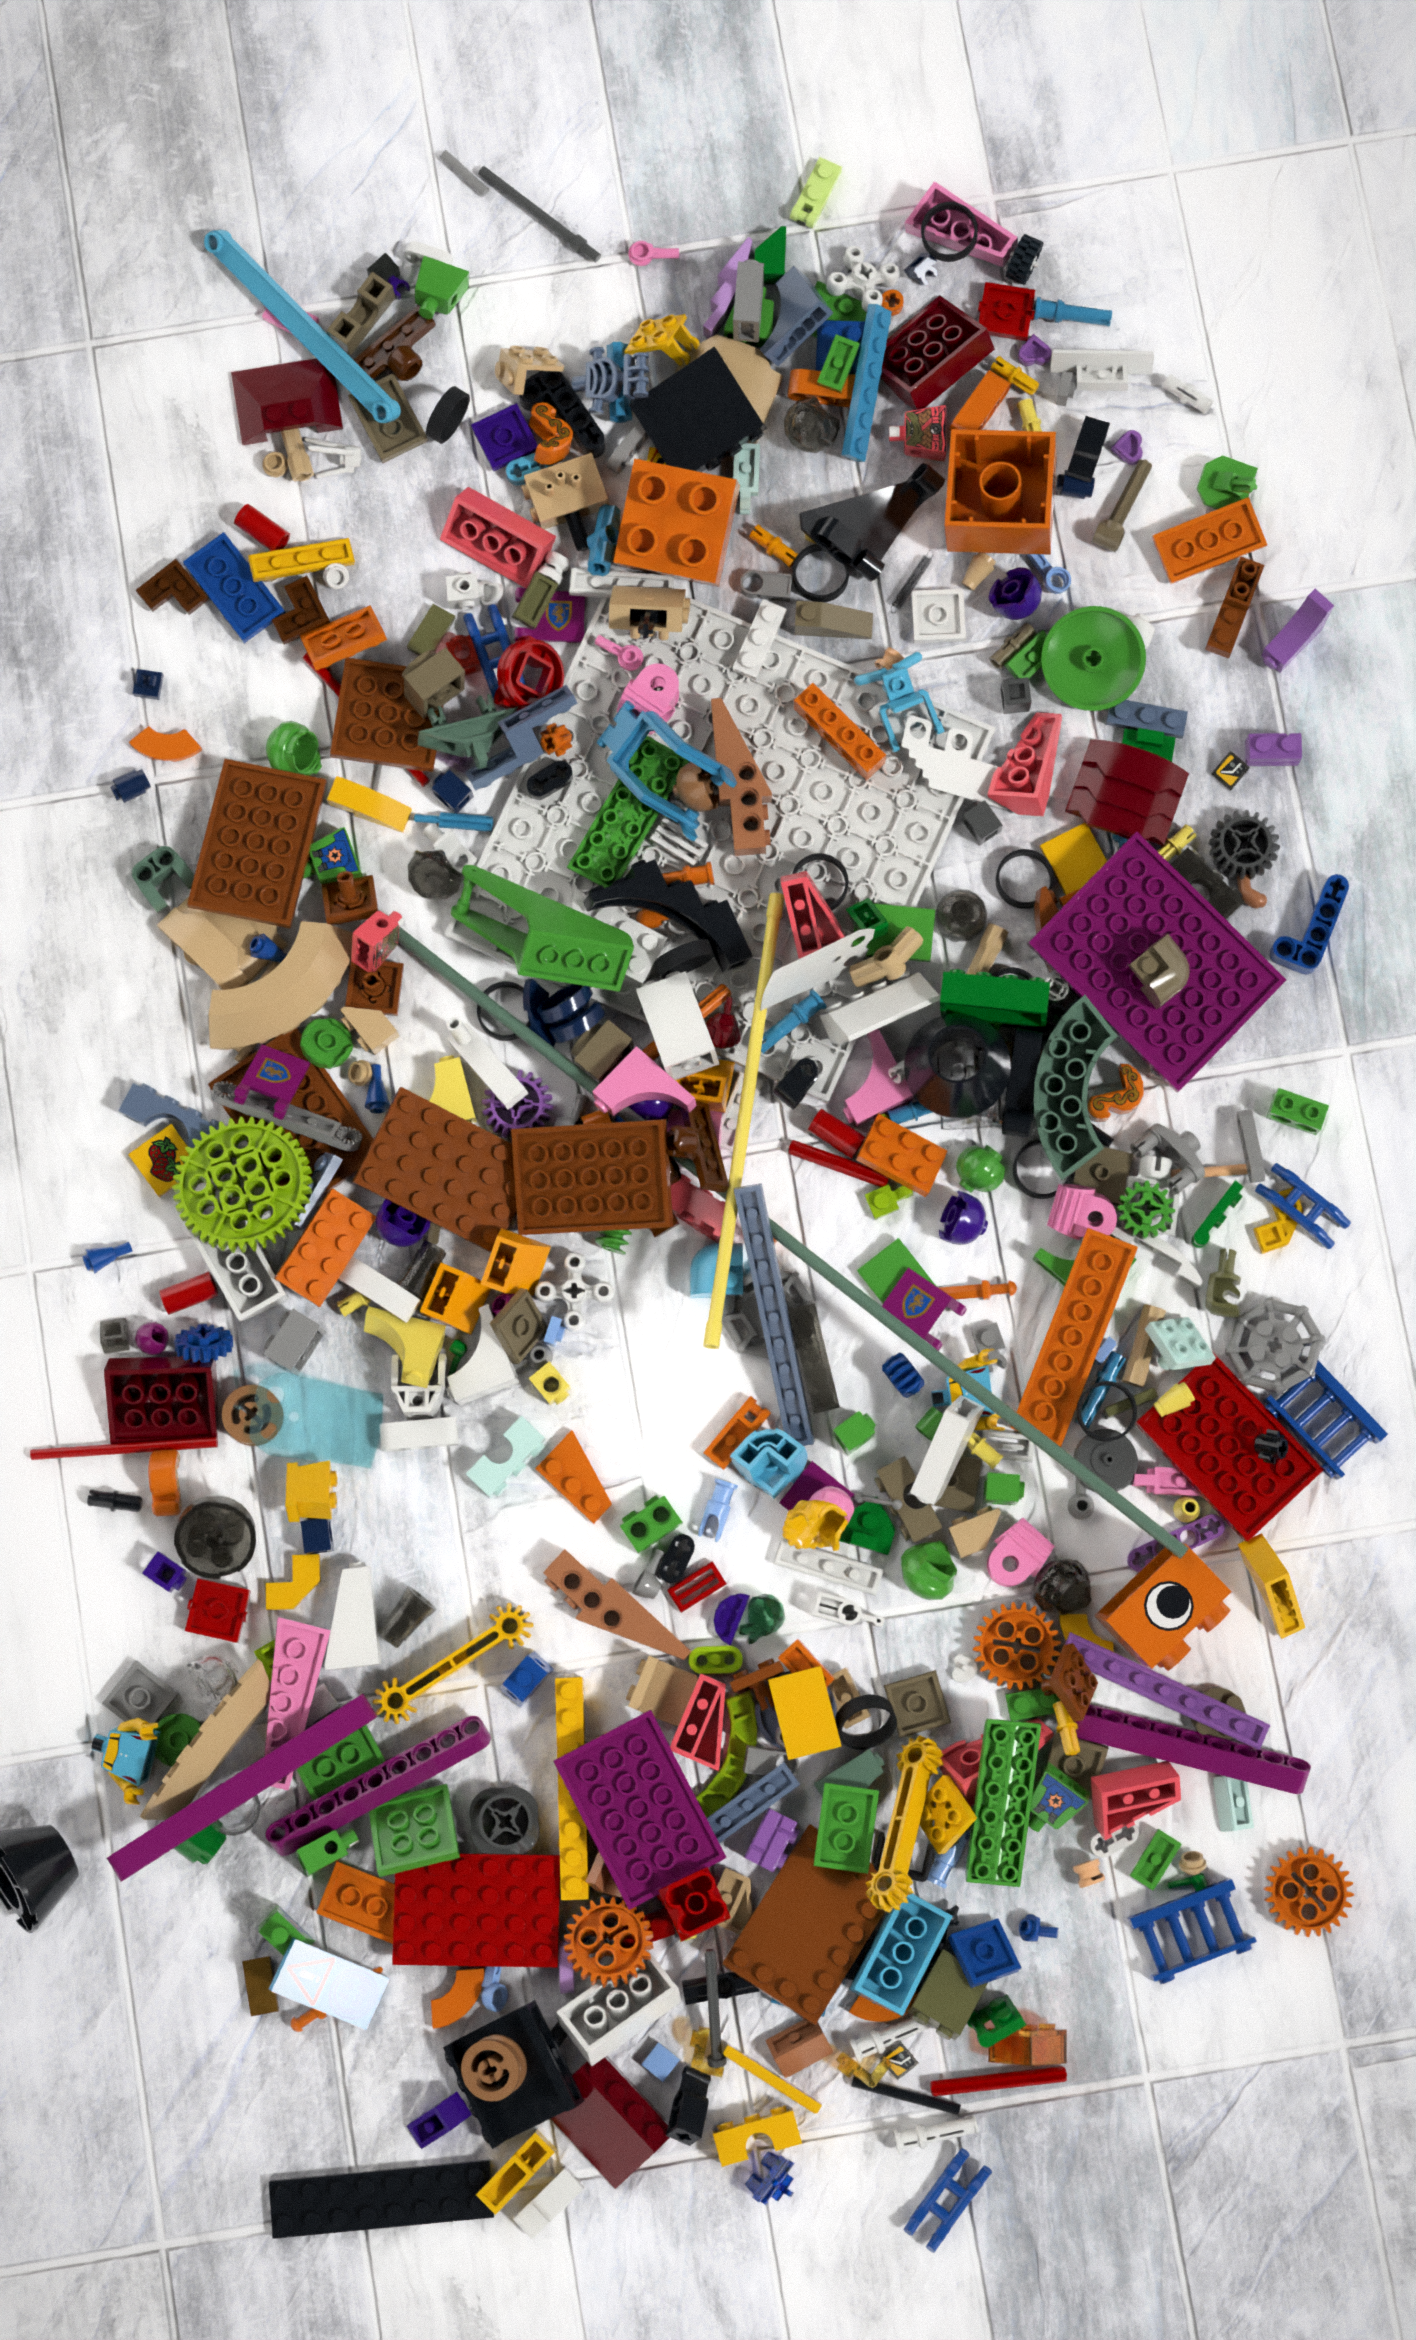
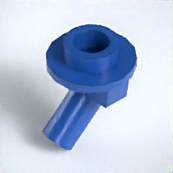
(1033, 1929)

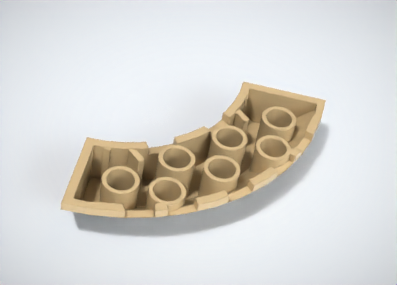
(284, 995)
(211, 1745)

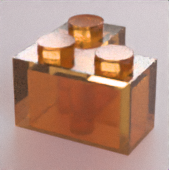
(1031, 2046)

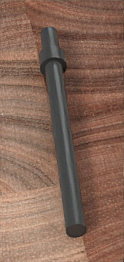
(576, 242)

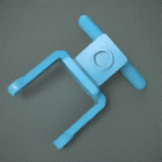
(900, 694)

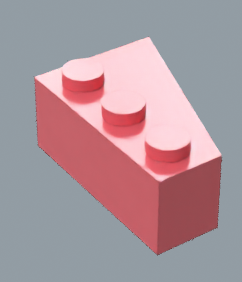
(809, 914)
(697, 1208)
(702, 1724)
(1131, 1794)

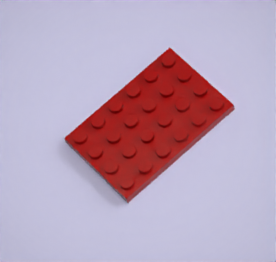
(1216, 1452)
(479, 1912)

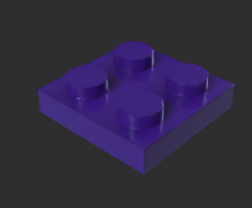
(504, 437)

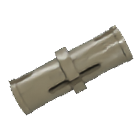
(1012, 645)

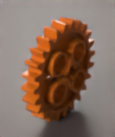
(1012, 1670)
(1290, 1908)
(625, 1959)

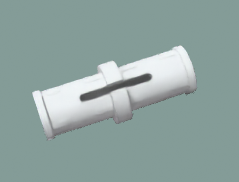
(1173, 384)

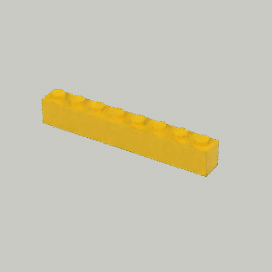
(572, 1829)

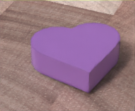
(1034, 352)
(1128, 447)

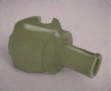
(1222, 1284)

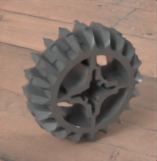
(1236, 838)

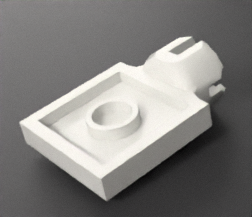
(1160, 1175)

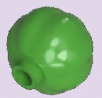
(980, 1169)

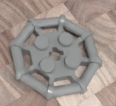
(750, 1313)
(1283, 1358)

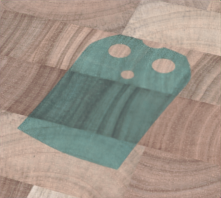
(332, 1421)

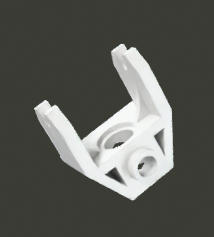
(410, 1396)

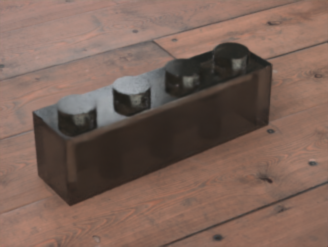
(813, 1358)

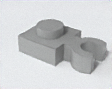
(990, 1337)

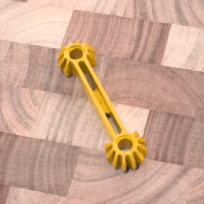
(452, 1663)
(891, 1882)

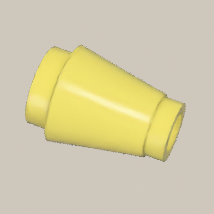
(1174, 1399)
(1180, 1511)

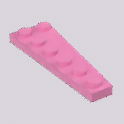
(295, 1673)

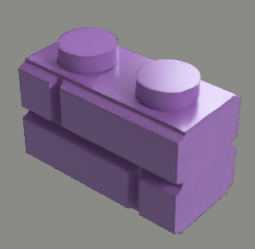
(1273, 749)
(771, 1840)

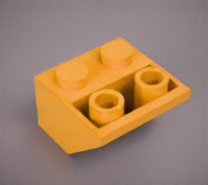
(711, 1085)
(515, 1263)
(455, 1299)

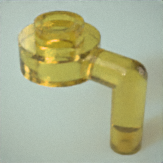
(699, 2041)
(850, 2067)

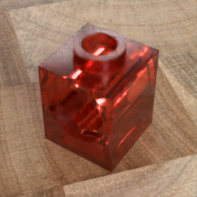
(469, 664)

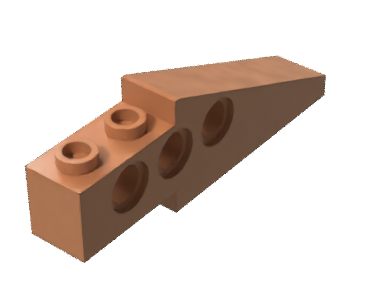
(734, 754)
(634, 1620)

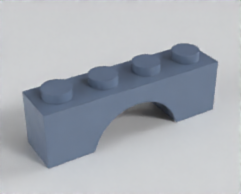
(145, 1107)

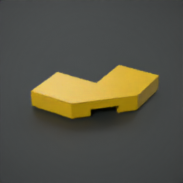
(1277, 1233)
(290, 1594)

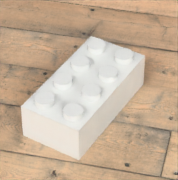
(647, 942)
(611, 2015)

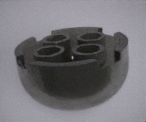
(210, 1549)

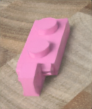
(1165, 1482)

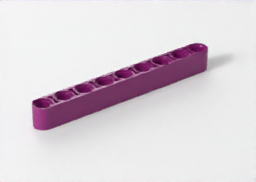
(1194, 1749)
(378, 1785)

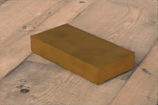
(258, 1978)

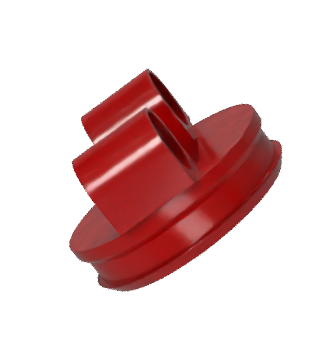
(510, 668)

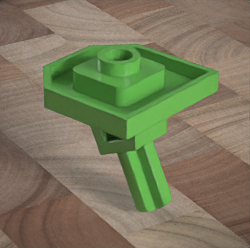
(1226, 482)

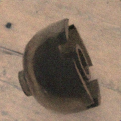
(961, 915)

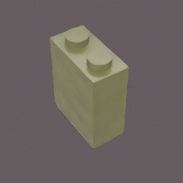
(945, 1997)

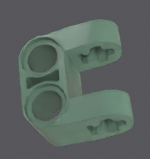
(160, 874)

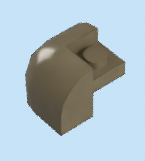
(1161, 971)

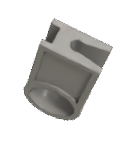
(775, 585)
(763, 1760)

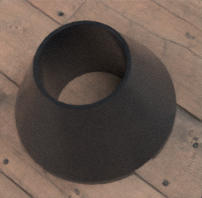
(957, 1097)
(34, 1873)

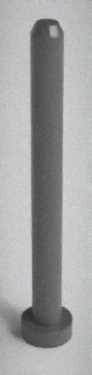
(716, 2058)

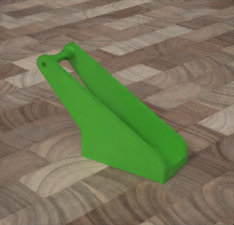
(559, 941)

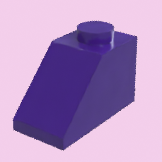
(439, 2120)

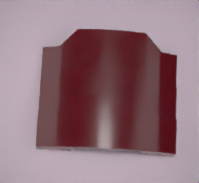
(1127, 791)

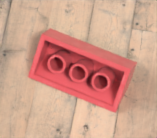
(496, 536)

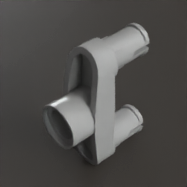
(1179, 1149)

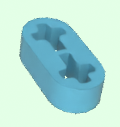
(522, 463)

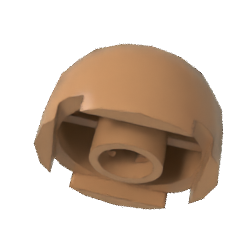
(695, 788)

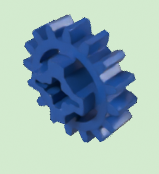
(203, 1343)

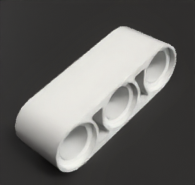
(419, 1434)

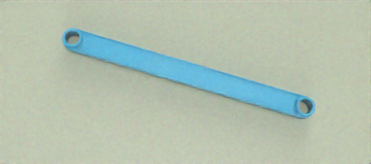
(302, 326)

